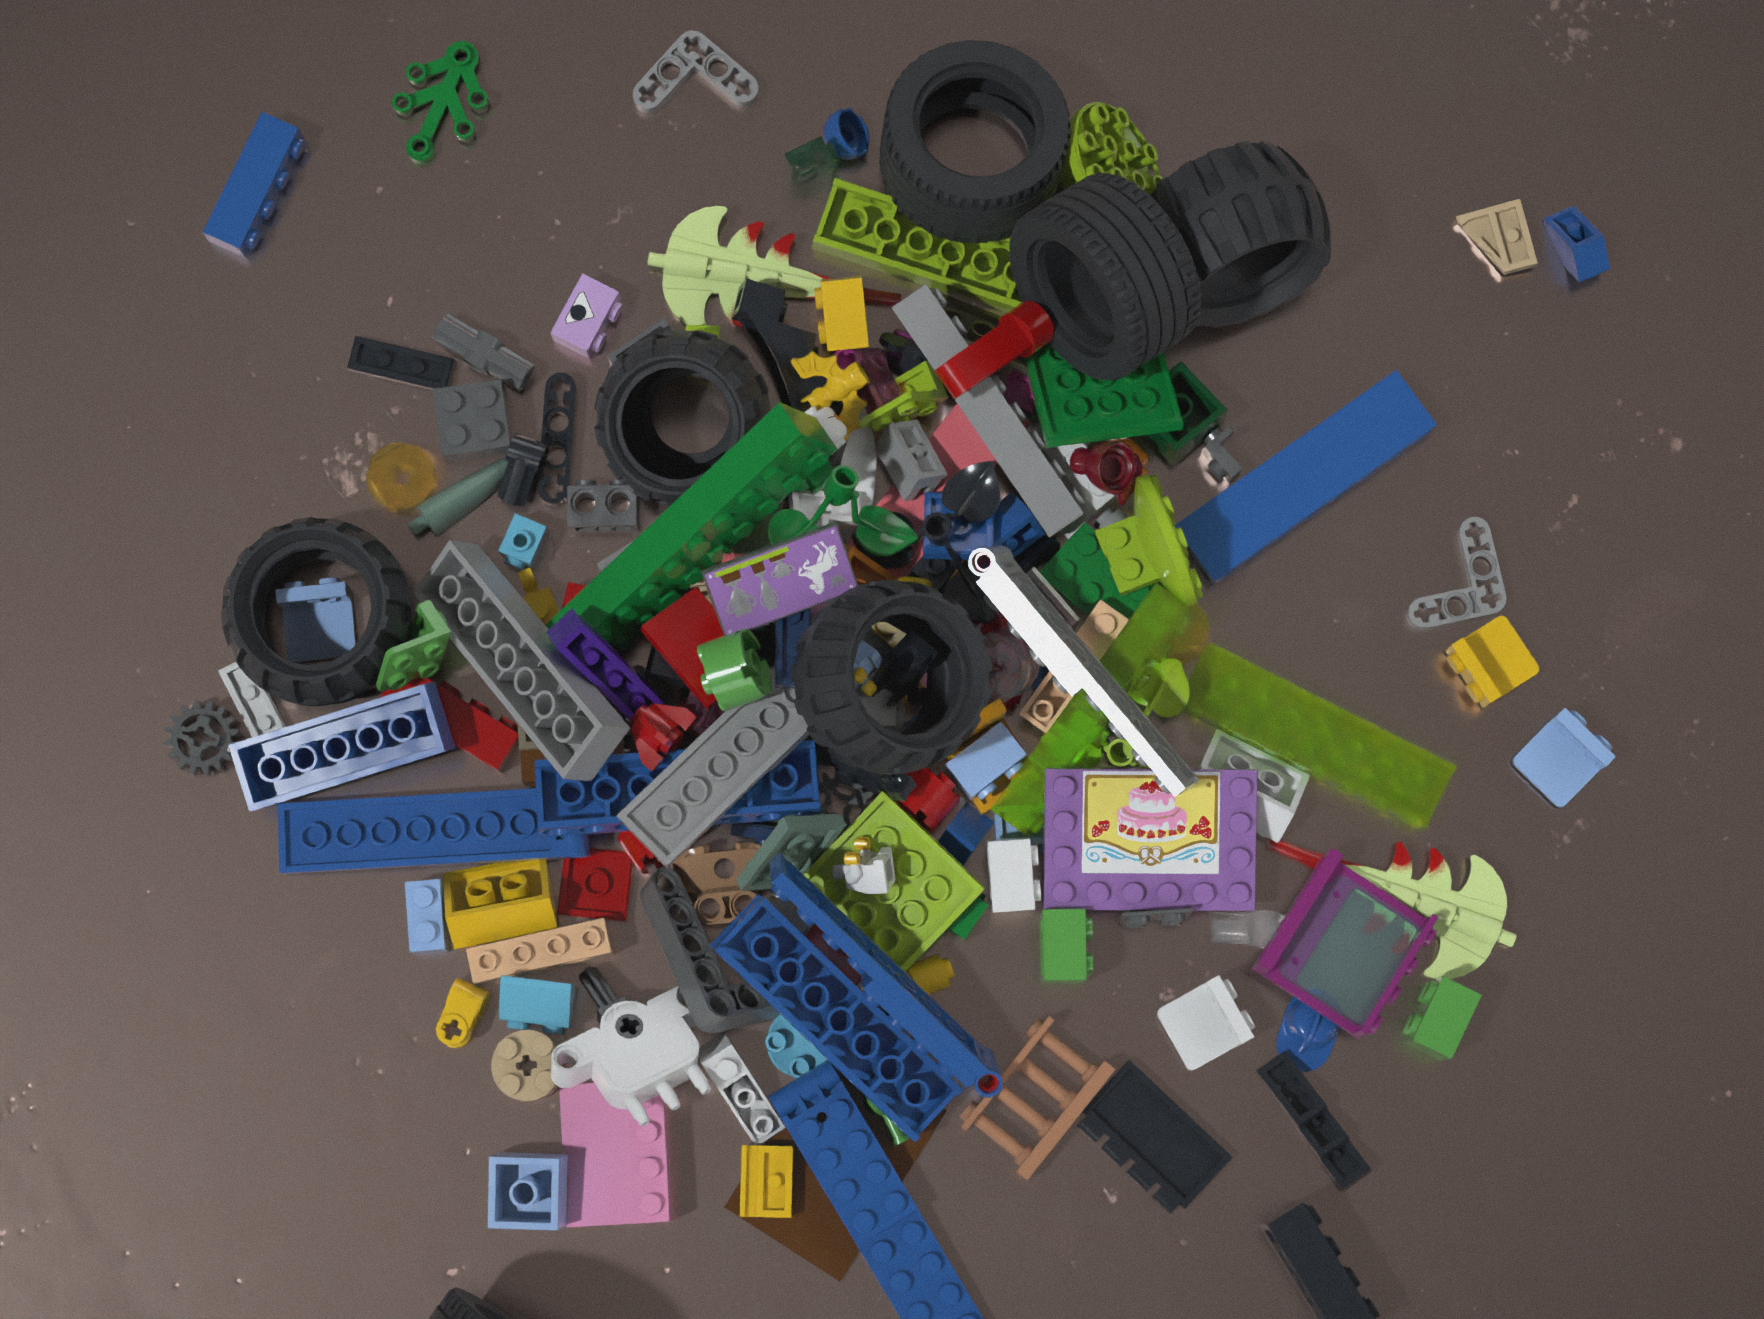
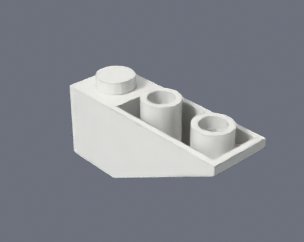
(740, 1089)

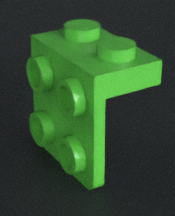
(420, 654)

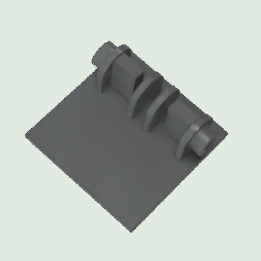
(1139, 918)

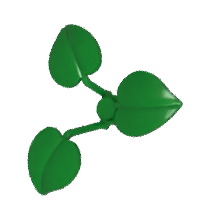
(878, 528)

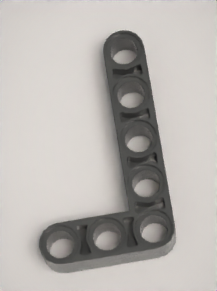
(693, 963)

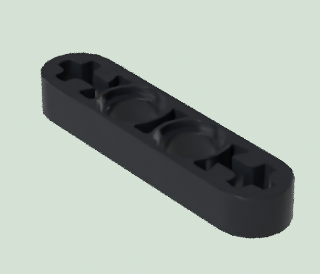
(562, 439)

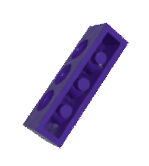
(602, 664)

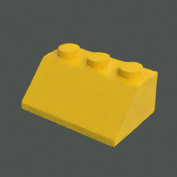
(498, 902)

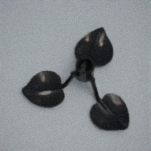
(968, 493)

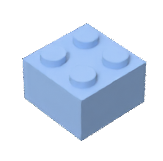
(527, 1191)

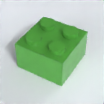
(1064, 946)
(1440, 1018)

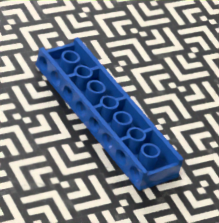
(1305, 477)
(593, 806)
(835, 1016)

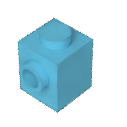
(523, 542)

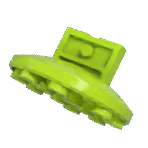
(1108, 143)
(1149, 546)

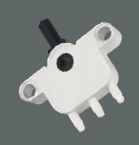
(634, 1052)

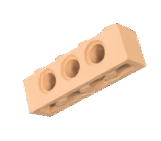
(540, 951)

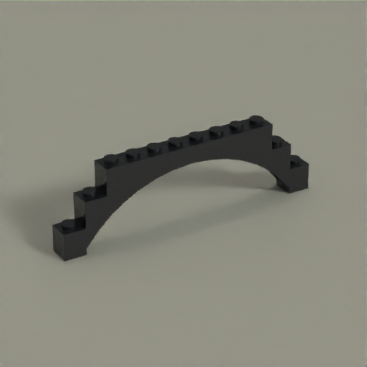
(760, 311)

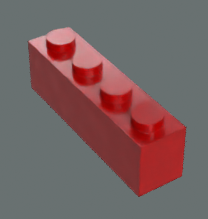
(472, 728)

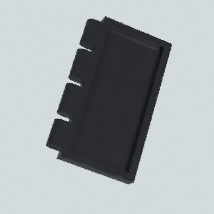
(1155, 1135)

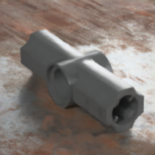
(483, 352)

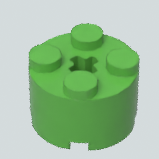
(734, 669)

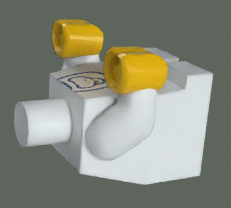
(867, 870)

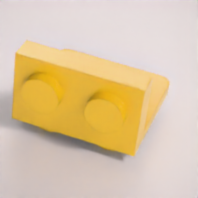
(1492, 661)

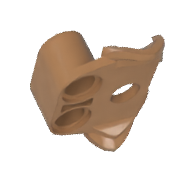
(702, 882)

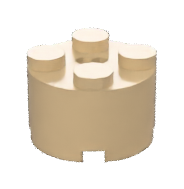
(513, 1052)

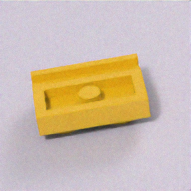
(766, 1181)

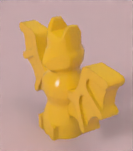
(840, 386)

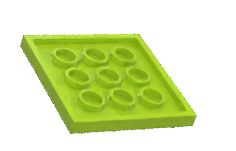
(928, 885)

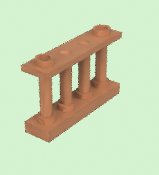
(1070, 1102)

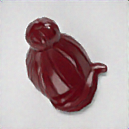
(1109, 468)

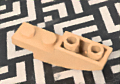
(1098, 634)

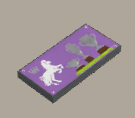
(780, 579)

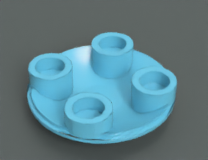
(790, 1050)

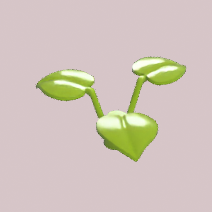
(1164, 693)

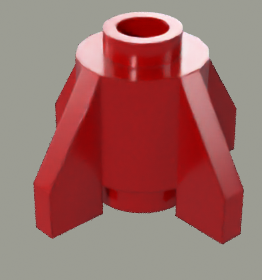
(658, 730)

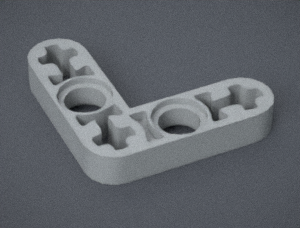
(688, 64)
(1472, 595)

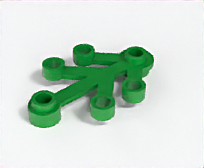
(442, 95)

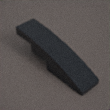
(1314, 1121)

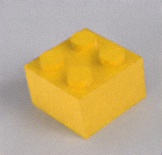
(843, 313)

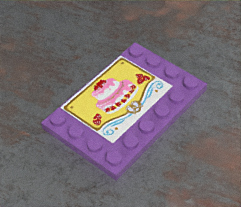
(1132, 847)

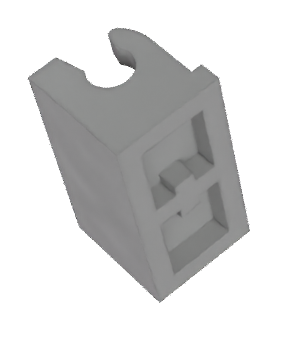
(910, 458)

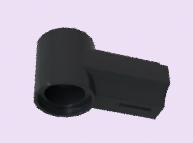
(525, 461)

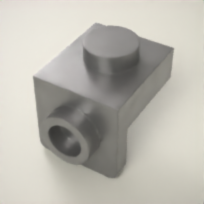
(1221, 462)

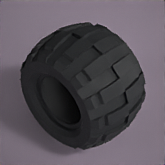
(627, 399)

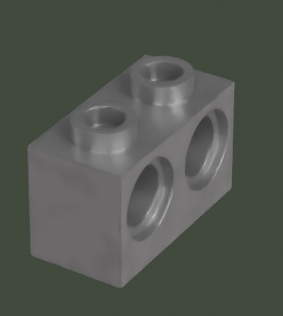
(602, 517)

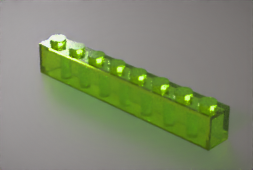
(1079, 724)

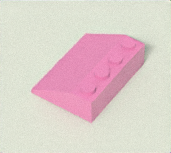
(614, 1164)

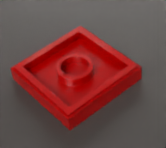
(596, 885)

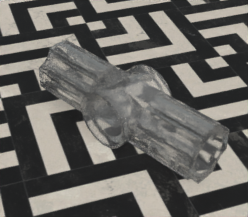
(1245, 928)

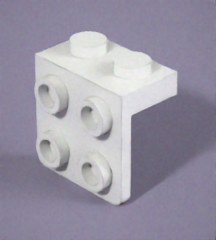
(1206, 1022)

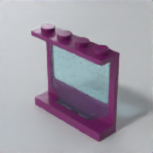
(1345, 947)

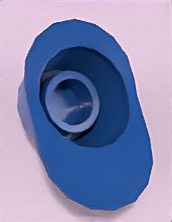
(1306, 1036)

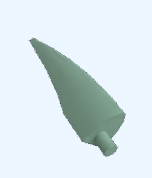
(458, 499)

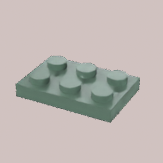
(798, 840)

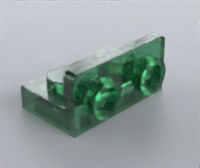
(807, 158)

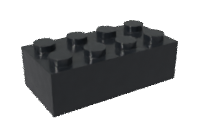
(1315, 1265)

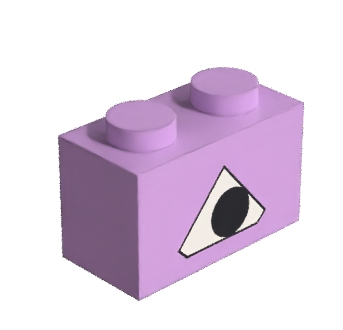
(587, 316)

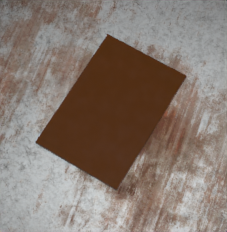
(815, 1226)

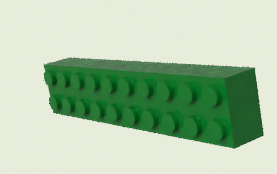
(702, 525)

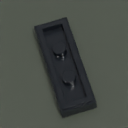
(400, 364)

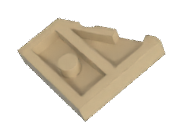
(1501, 235)

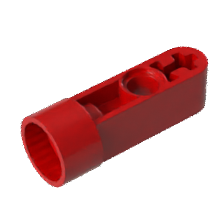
(1017, 334)

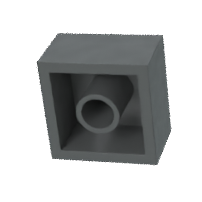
(472, 421)

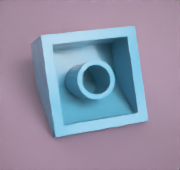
(537, 1003)

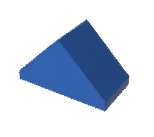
(965, 833)

